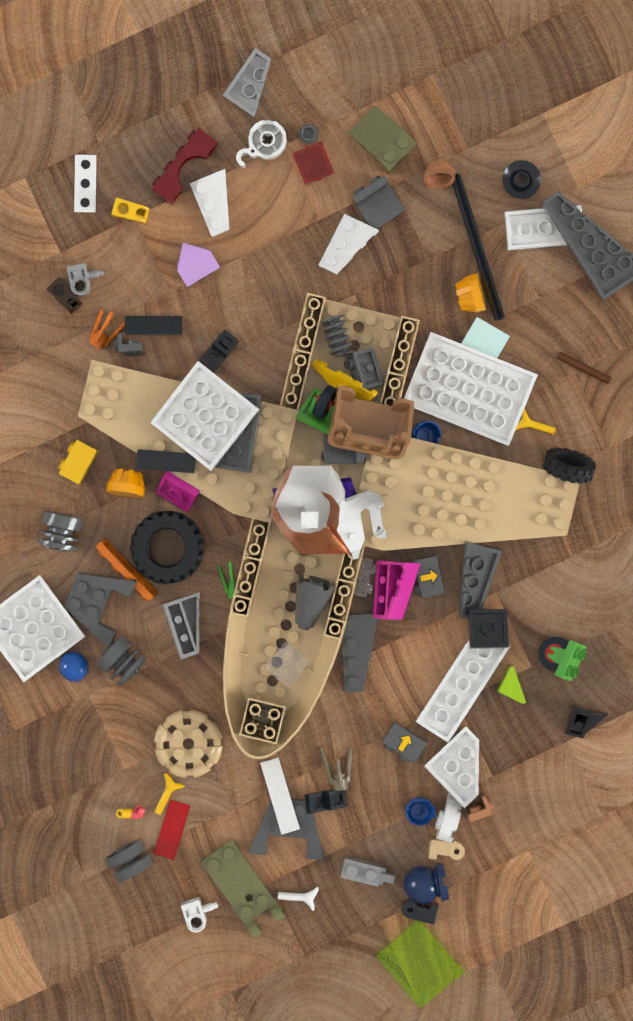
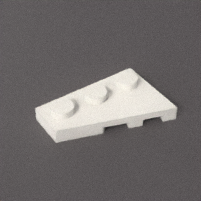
(212, 200)
(346, 242)

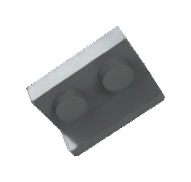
(132, 348)
(365, 368)

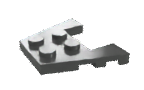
(90, 598)
(307, 830)

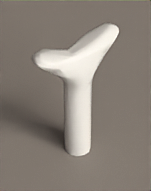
(306, 897)

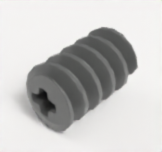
(337, 336)

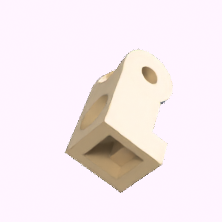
(438, 847)

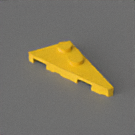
(342, 379)

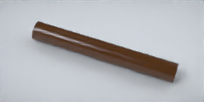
(583, 367)

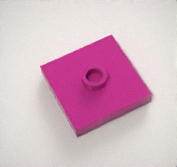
(177, 491)

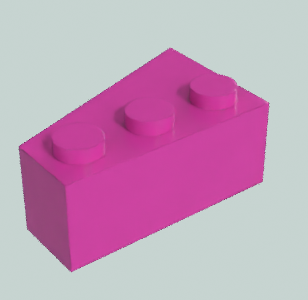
(393, 588)

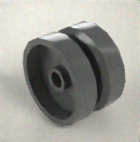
(129, 860)

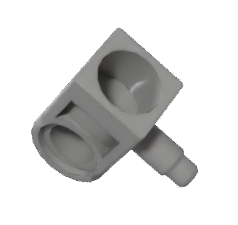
(80, 273)

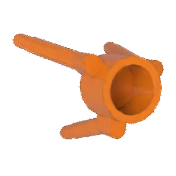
(98, 337)

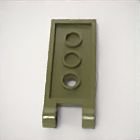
(236, 880)

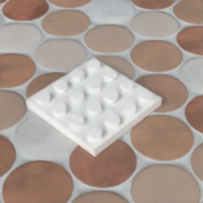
(204, 416)
(35, 628)

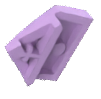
(195, 263)

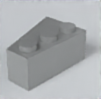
(183, 622)

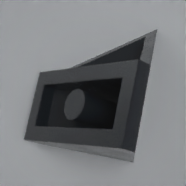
(582, 720)

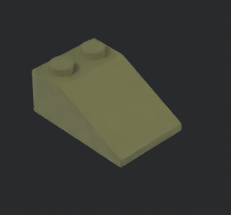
(382, 139)

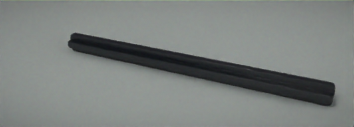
(478, 249)

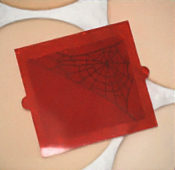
(313, 163)

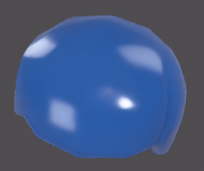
(427, 431)
(73, 667)
(420, 811)

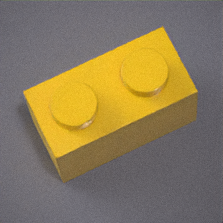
(78, 461)

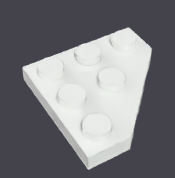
(458, 767)

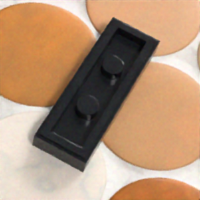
(165, 461)

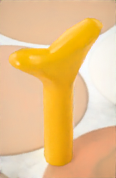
(527, 422)
(170, 787)

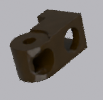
(64, 295)

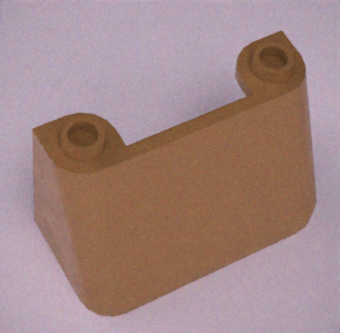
(370, 425)

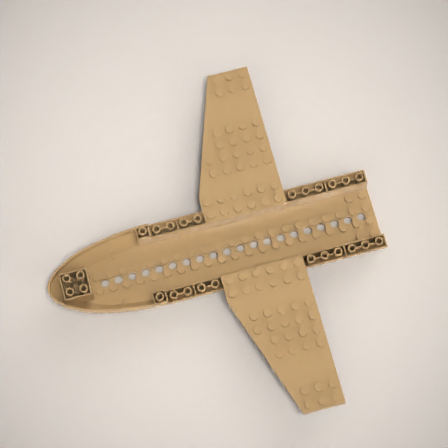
(428, 499)

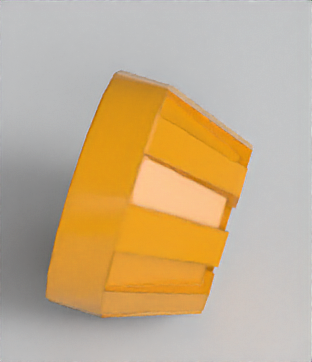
(470, 294)
(126, 484)

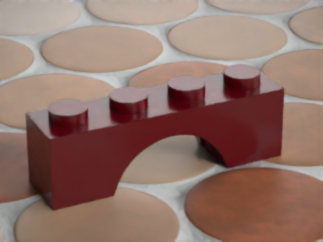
(199, 146)

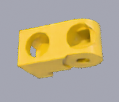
(130, 211)

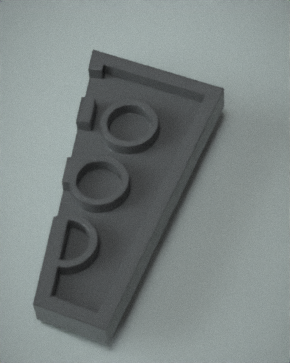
(477, 574)
(356, 650)

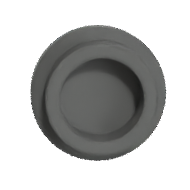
(308, 134)

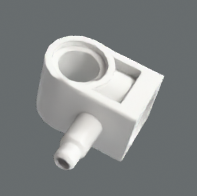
(195, 908)

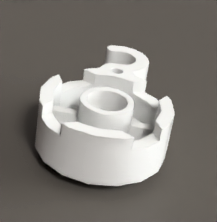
(257, 148)
(448, 819)

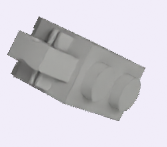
(365, 871)

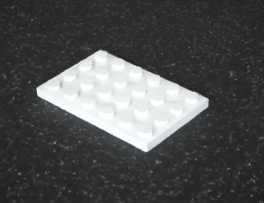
(470, 388)

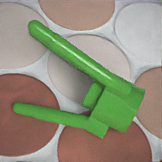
(230, 588)

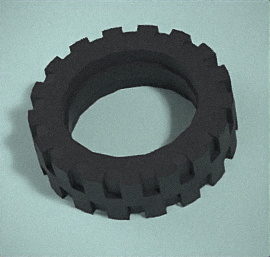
(569, 465)

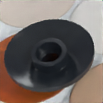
(525, 170)

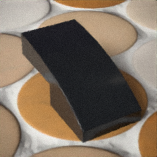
(218, 351)
(325, 800)

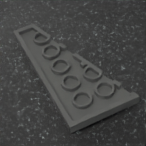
(596, 251)

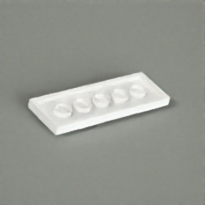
(459, 690)

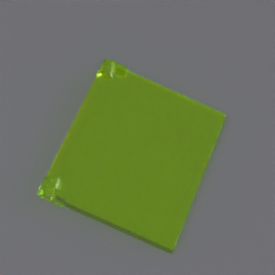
(420, 963)

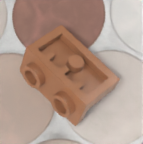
(478, 812)

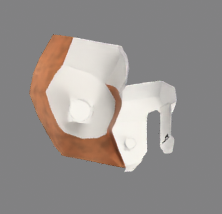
(322, 523)

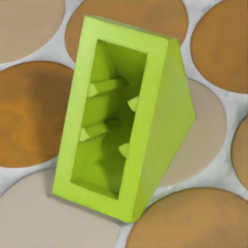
(510, 685)

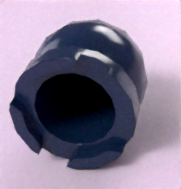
(425, 884)

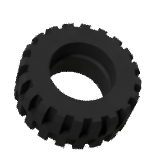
(193, 547)

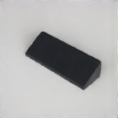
(153, 325)

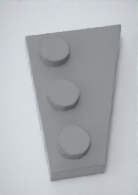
(249, 83)

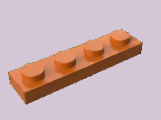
(122, 565)

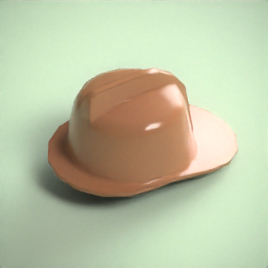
(439, 175)

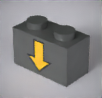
(429, 577)
(404, 742)

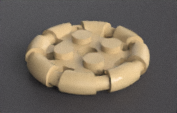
(183, 754)

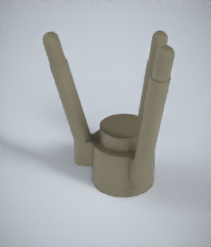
(339, 781)

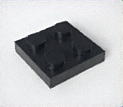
(488, 628)

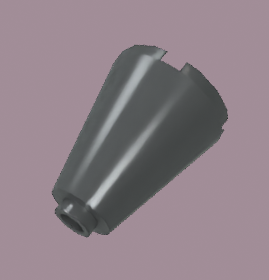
(311, 599)

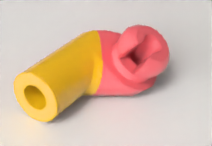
(131, 813)

